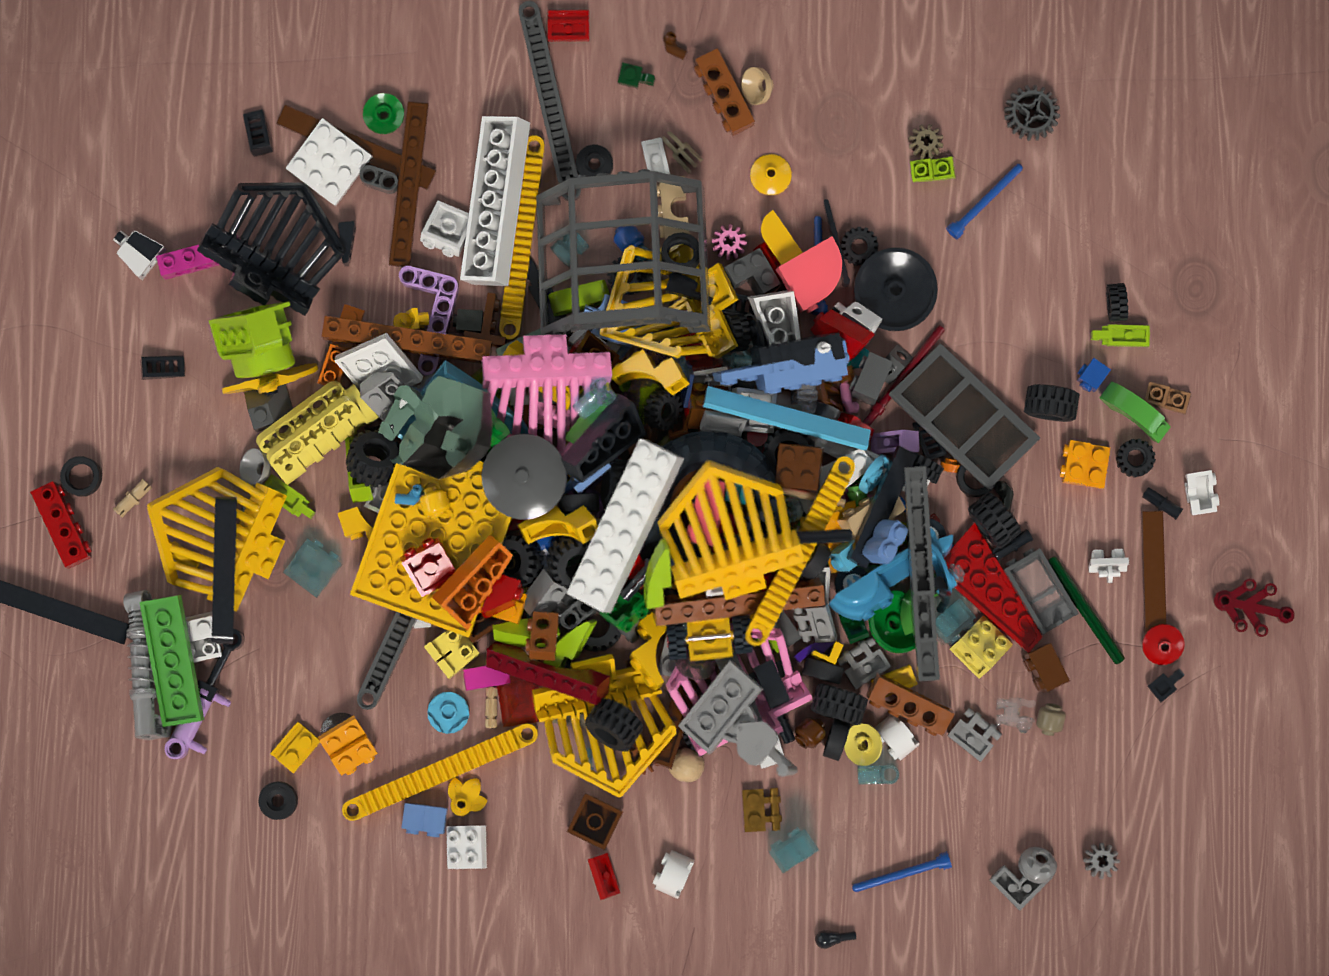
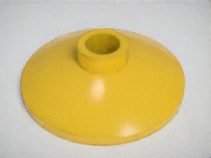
(766, 184)

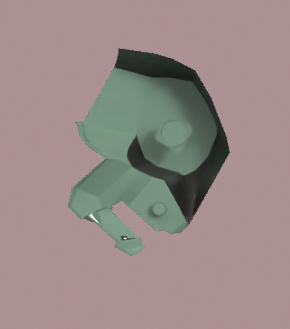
(449, 427)

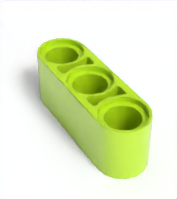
(589, 294)

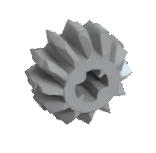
(1094, 862)

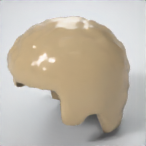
(687, 765)

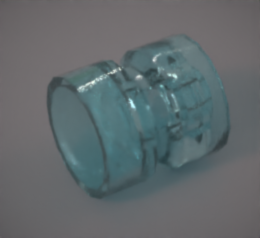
(562, 248)

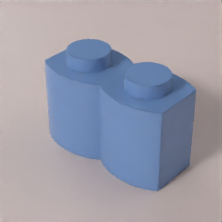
(885, 541)
(424, 818)

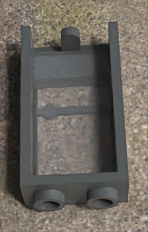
(1040, 590)

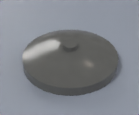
(524, 476)

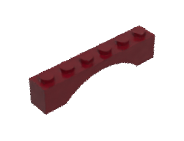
(580, 684)

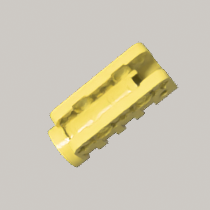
(315, 432)

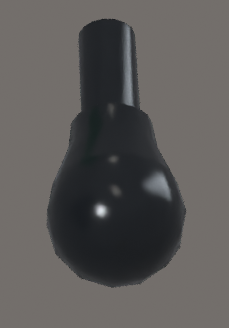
(827, 939)

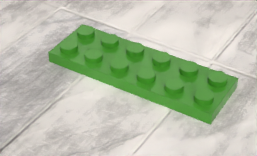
(171, 660)

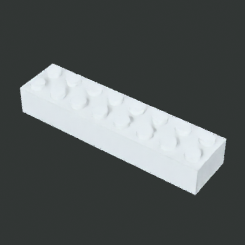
(495, 201)
(625, 526)

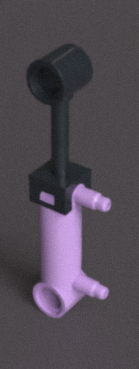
(209, 693)

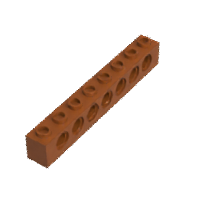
(408, 339)
(702, 607)

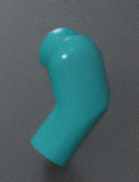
(855, 362)

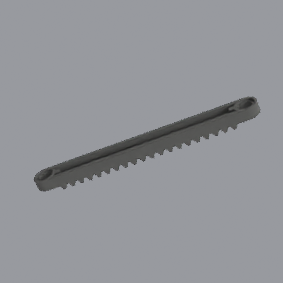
(548, 95)
(386, 659)

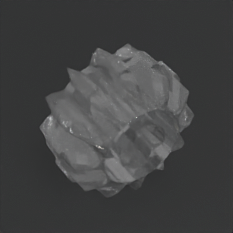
(806, 396)

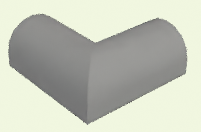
(1015, 890)

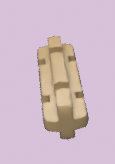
(491, 707)

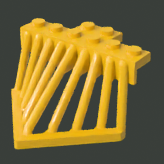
(714, 343)
(255, 546)
(740, 567)
(624, 687)

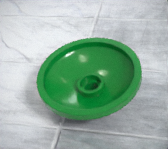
(892, 638)

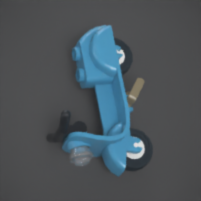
(863, 593)

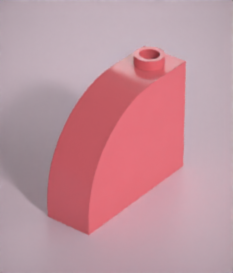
(812, 274)

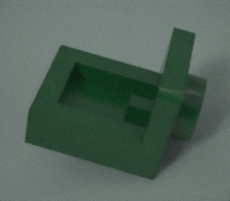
(854, 629)

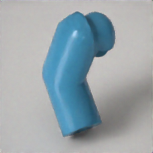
(412, 497)

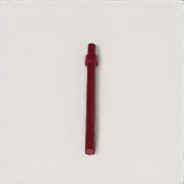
(879, 407)

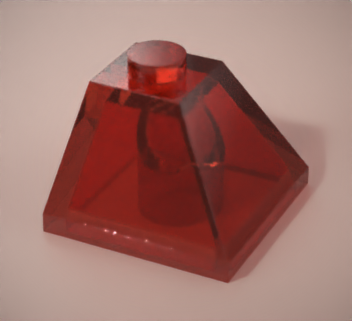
(517, 703)

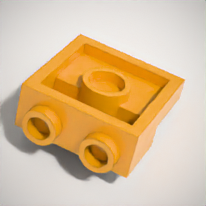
(1085, 464)
(348, 746)

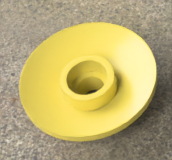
(856, 748)

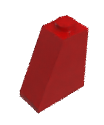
(853, 333)

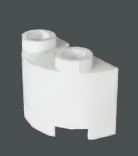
(1200, 492)
(897, 737)
(674, 874)

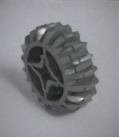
(1024, 109)

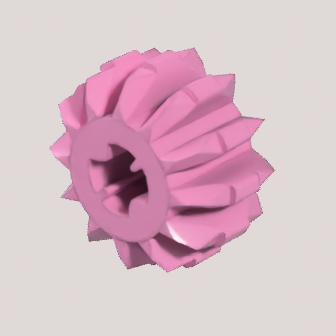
(732, 235)

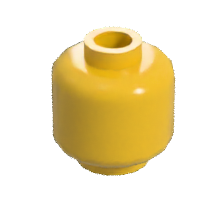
(434, 502)

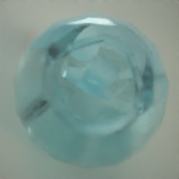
(794, 508)

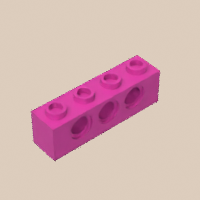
(183, 262)

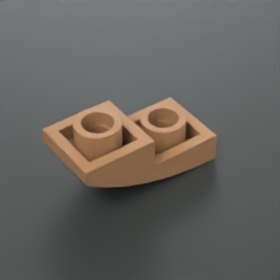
(1167, 398)

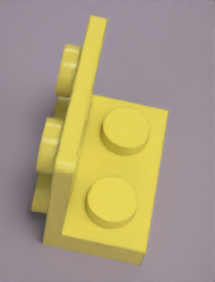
(981, 647)

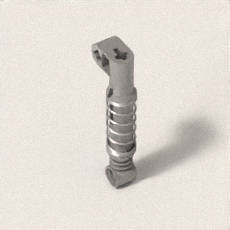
(146, 723)

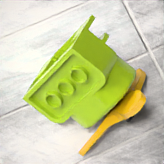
(258, 345)

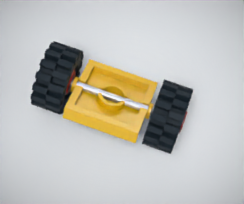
(708, 638)

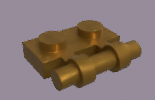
(755, 811)

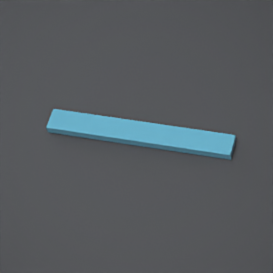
(786, 418)

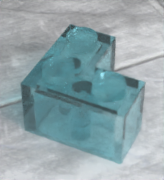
(952, 622)
(793, 850)

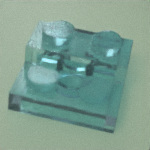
(313, 567)

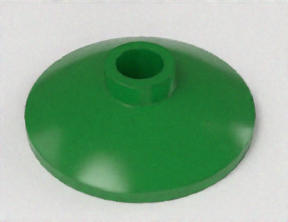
(383, 103)

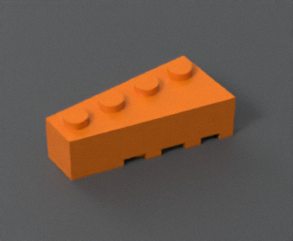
(473, 581)

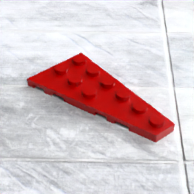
(990, 589)

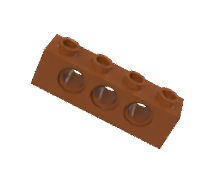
(714, 62)
(883, 685)

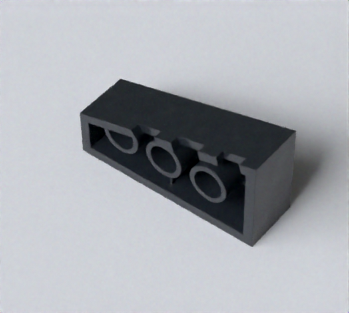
(604, 439)

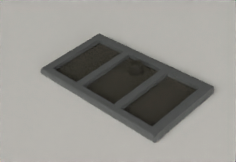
(964, 416)

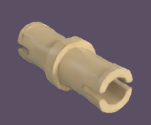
(132, 498)

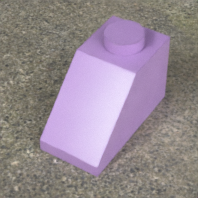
(887, 442)

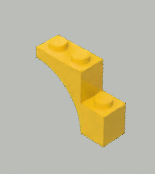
(642, 366)
(354, 524)
(578, 524)
(645, 656)

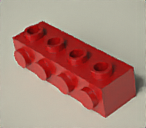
(61, 524)

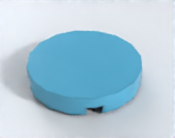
(873, 474)
(448, 712)

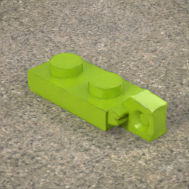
(1123, 335)
(294, 502)

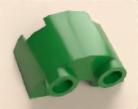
(627, 613)

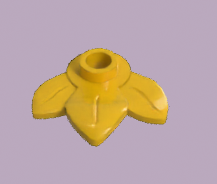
(466, 793)

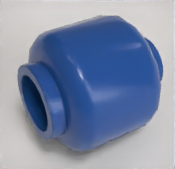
(628, 236)

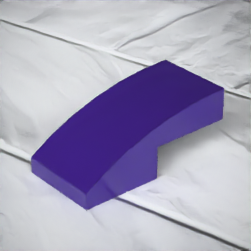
(819, 647)

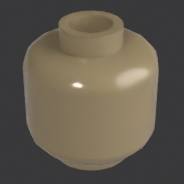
(1051, 719)

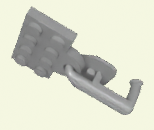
(721, 716)

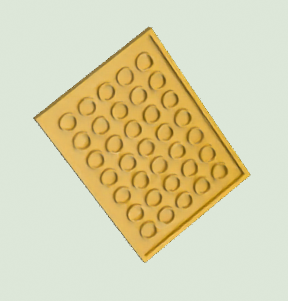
(400, 526)

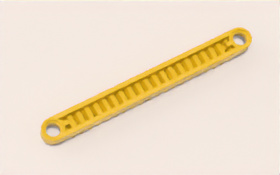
(515, 292)
(787, 577)
(439, 772)

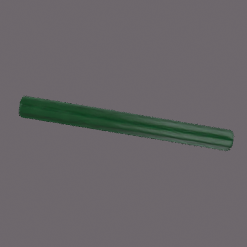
(1086, 611)

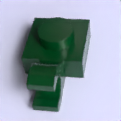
(632, 75)

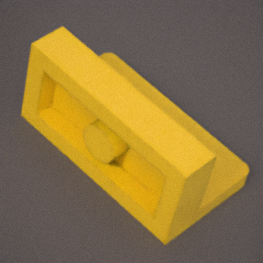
(833, 655)

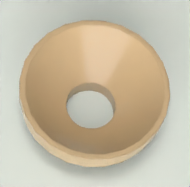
(752, 85)

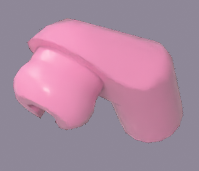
(845, 393)

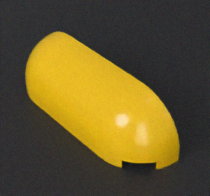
(779, 238)

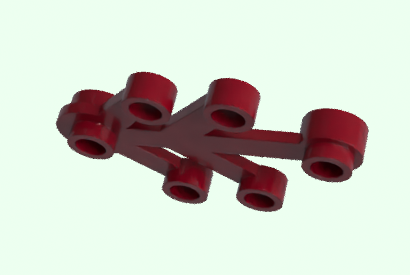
(1250, 607)

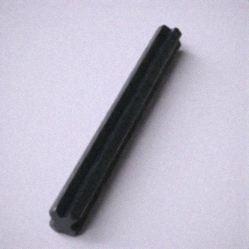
(811, 537)

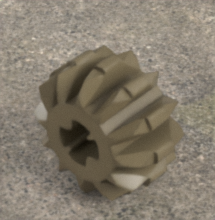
(932, 138)

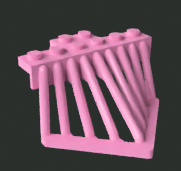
(544, 366)
(792, 682)

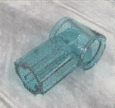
(599, 395)
(875, 774)

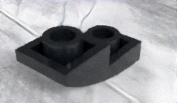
(771, 683)

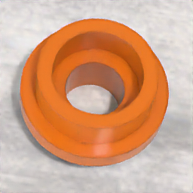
(950, 465)

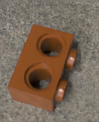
(546, 636)

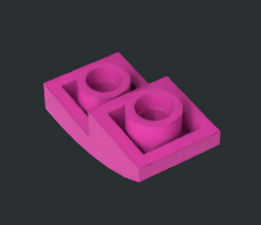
(484, 677)

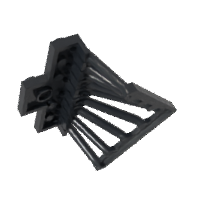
(255, 271)

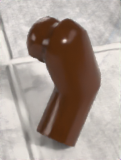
(671, 46)

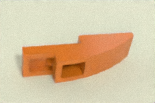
(330, 370)

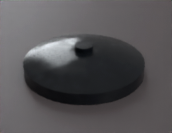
(896, 288)

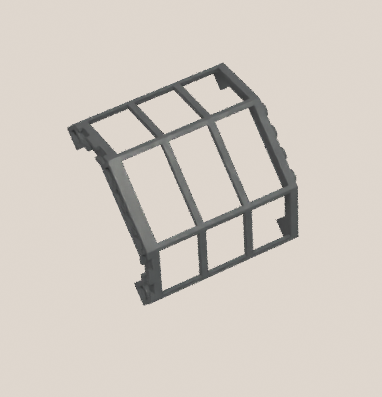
(656, 314)

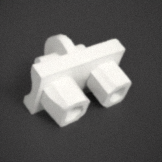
(1108, 567)

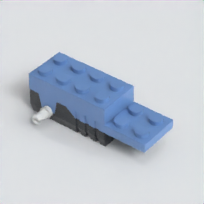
(792, 364)

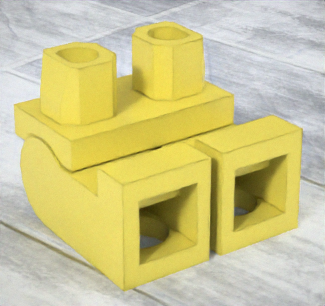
(462, 652)

